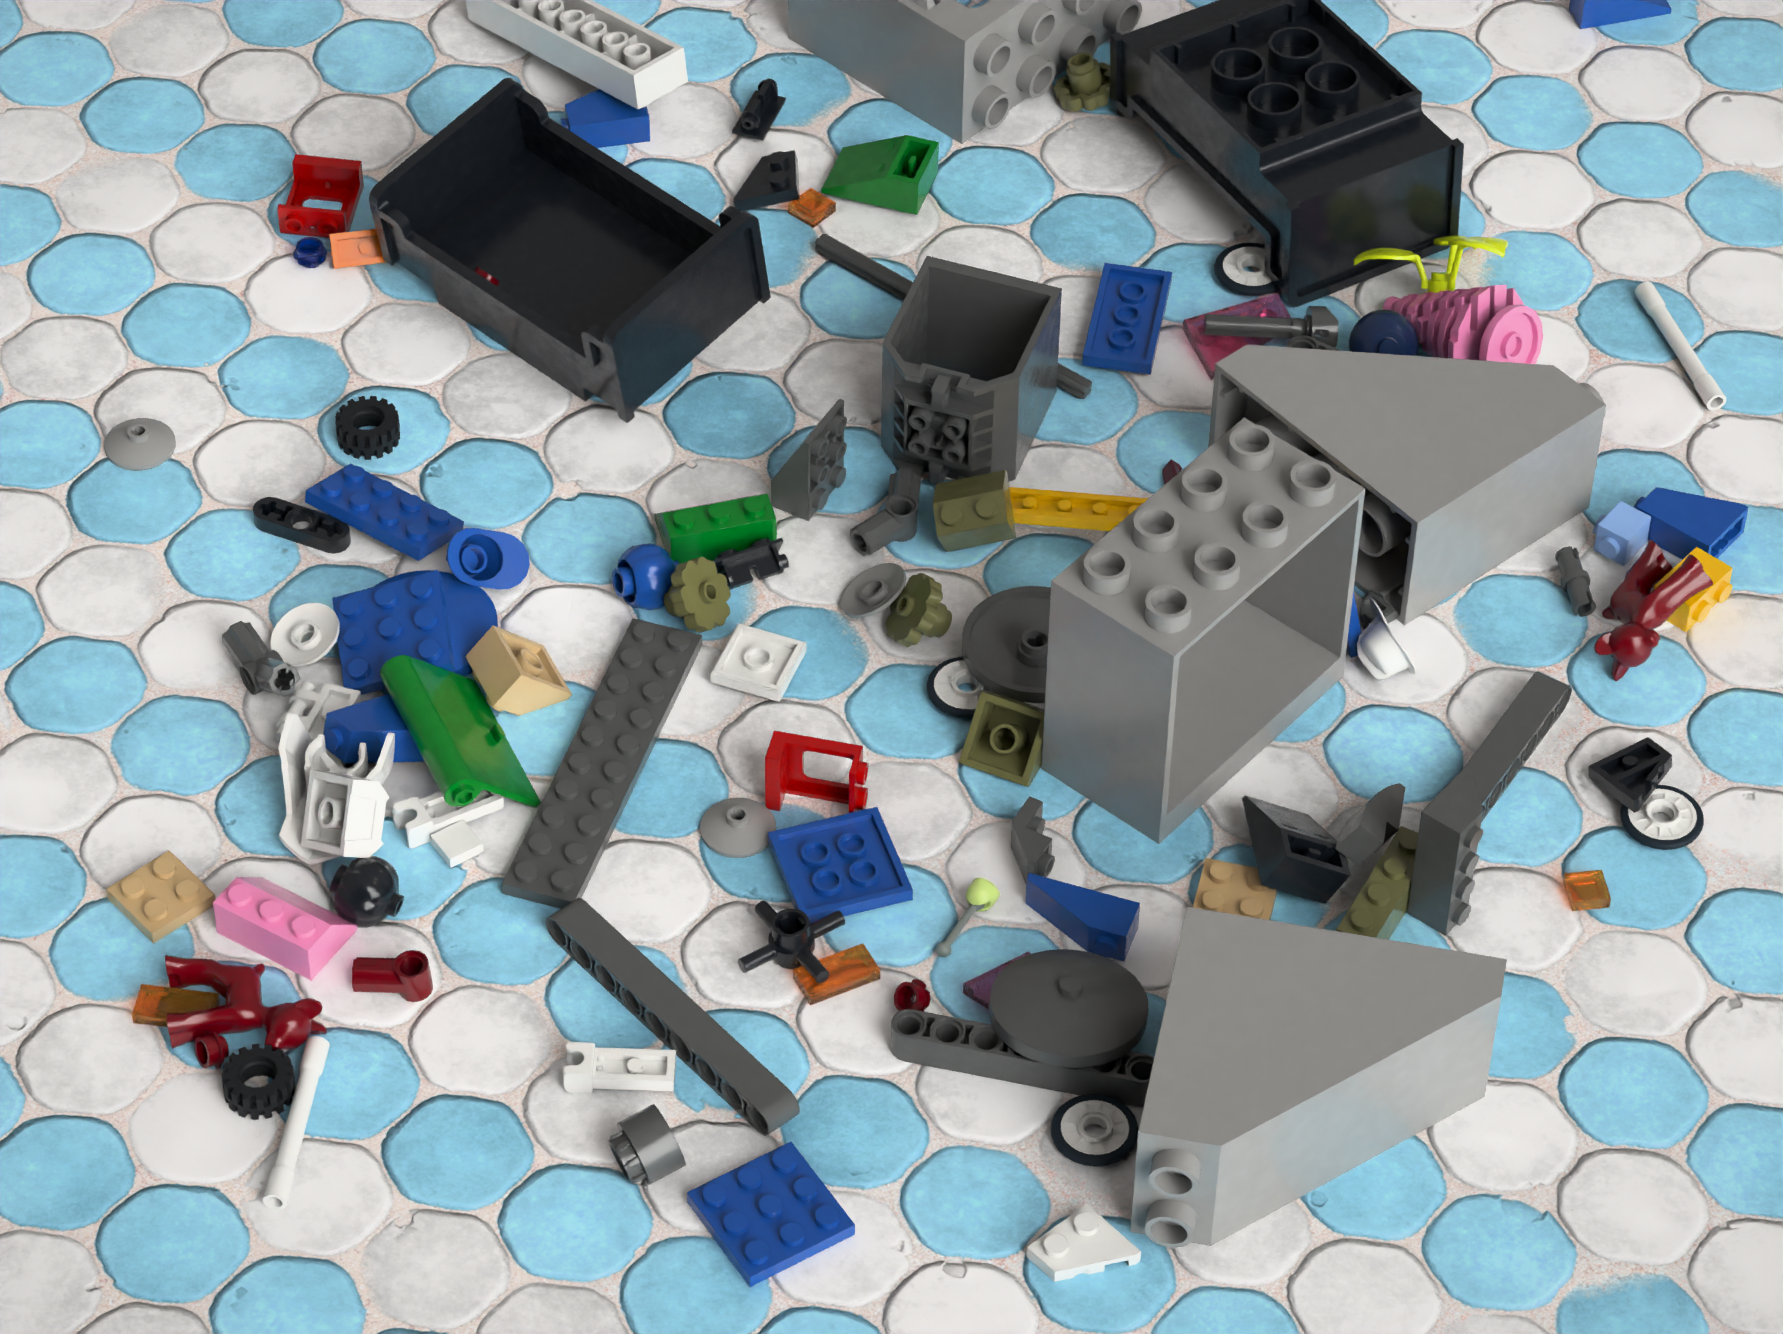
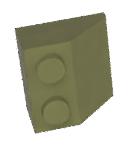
(973, 511)
(1005, 738)

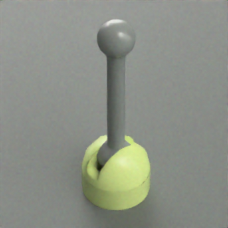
(980, 897)

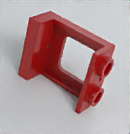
(321, 180)
(786, 771)

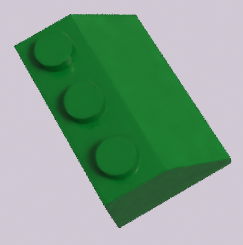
(716, 527)

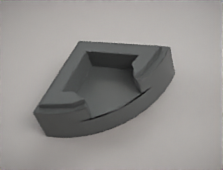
(1366, 613)

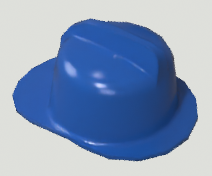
(487, 558)

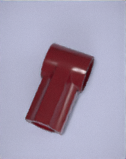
(406, 974)

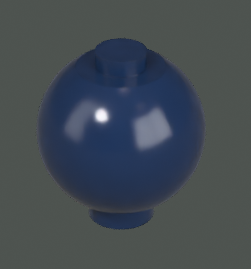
(1384, 334)

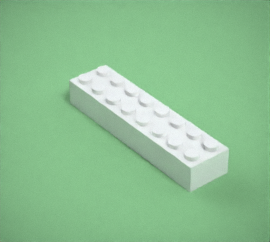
(589, 44)

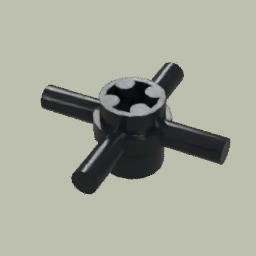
(791, 940)

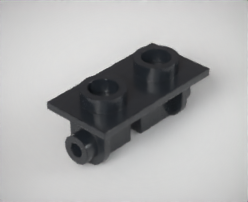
(760, 111)
(761, 556)

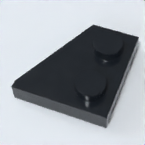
(770, 182)
(1632, 772)

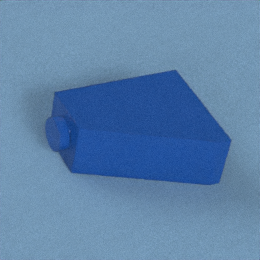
(606, 120)
(1691, 521)
(368, 724)

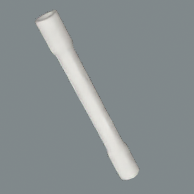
(1703, 382)
(282, 1174)

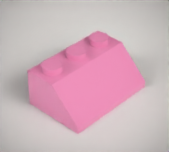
(280, 925)

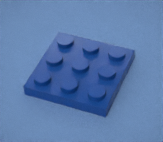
(391, 622)
(840, 865)
(770, 1214)

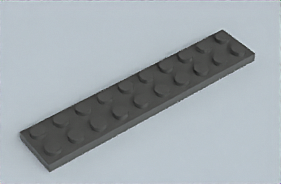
(602, 765)

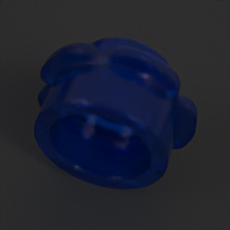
(310, 252)

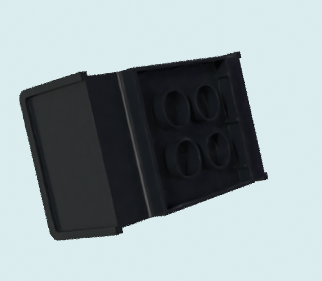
(1296, 135)
(594, 263)

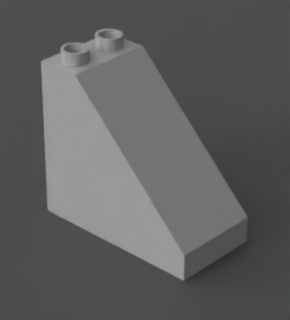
(1452, 453)
(1297, 1062)

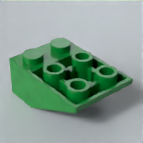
(886, 173)

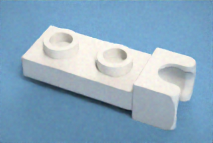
(432, 814)
(617, 1068)

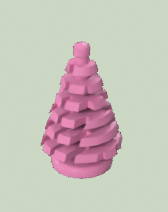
(1473, 324)

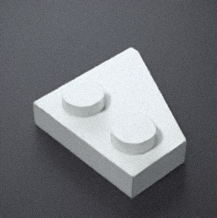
(1080, 1246)

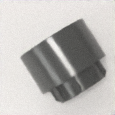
(646, 1147)

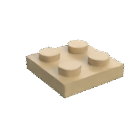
(1234, 890)
(161, 896)

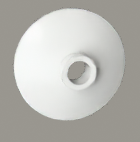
(305, 634)

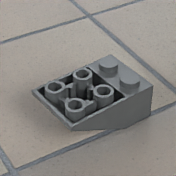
(813, 468)

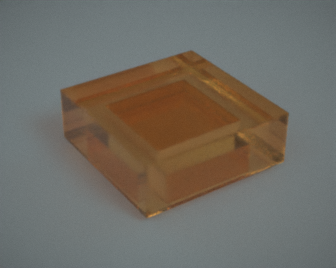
(812, 207)
(1586, 890)

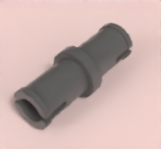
(1575, 581)

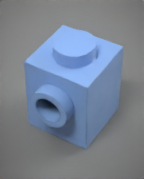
(1621, 533)

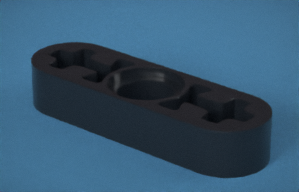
(279, 516)

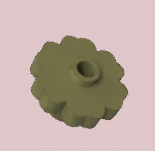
(1085, 84)
(698, 595)
(918, 612)

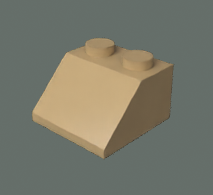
(516, 673)

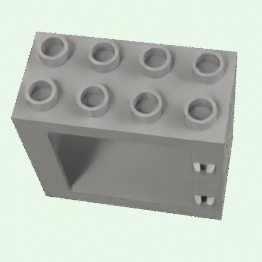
(956, 61)
(1200, 628)

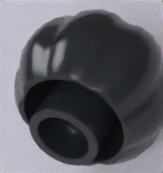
(366, 891)

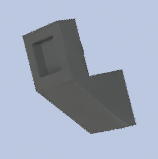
(1028, 843)

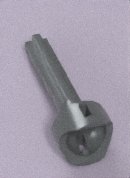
(1317, 324)

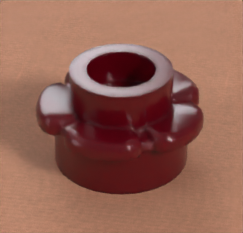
(905, 995)
(211, 1050)

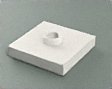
(758, 662)

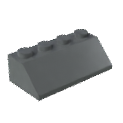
(1447, 855)

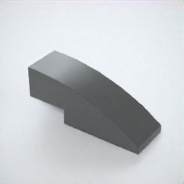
(1372, 824)

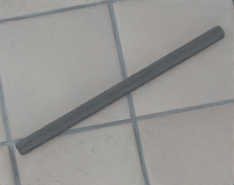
(900, 286)

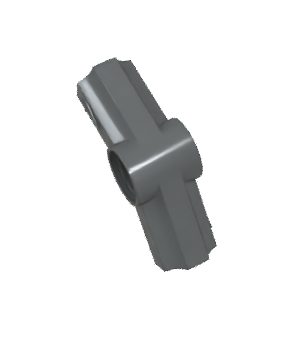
(898, 518)
(257, 665)

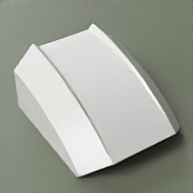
(343, 814)

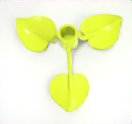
(1439, 280)

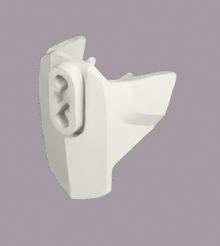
(302, 754)

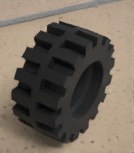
(367, 413)
(259, 1099)

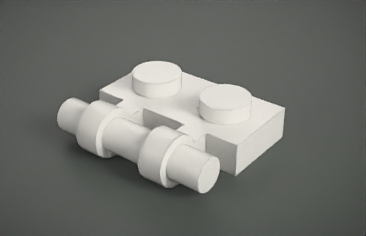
(329, 699)

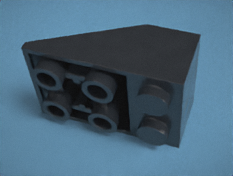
(1294, 851)

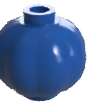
(644, 572)

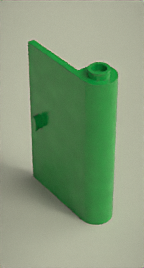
(455, 732)

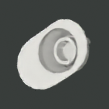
(1381, 650)

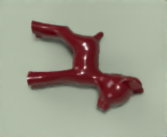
(1646, 610)
(286, 1024)

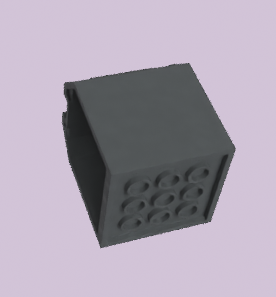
(968, 371)

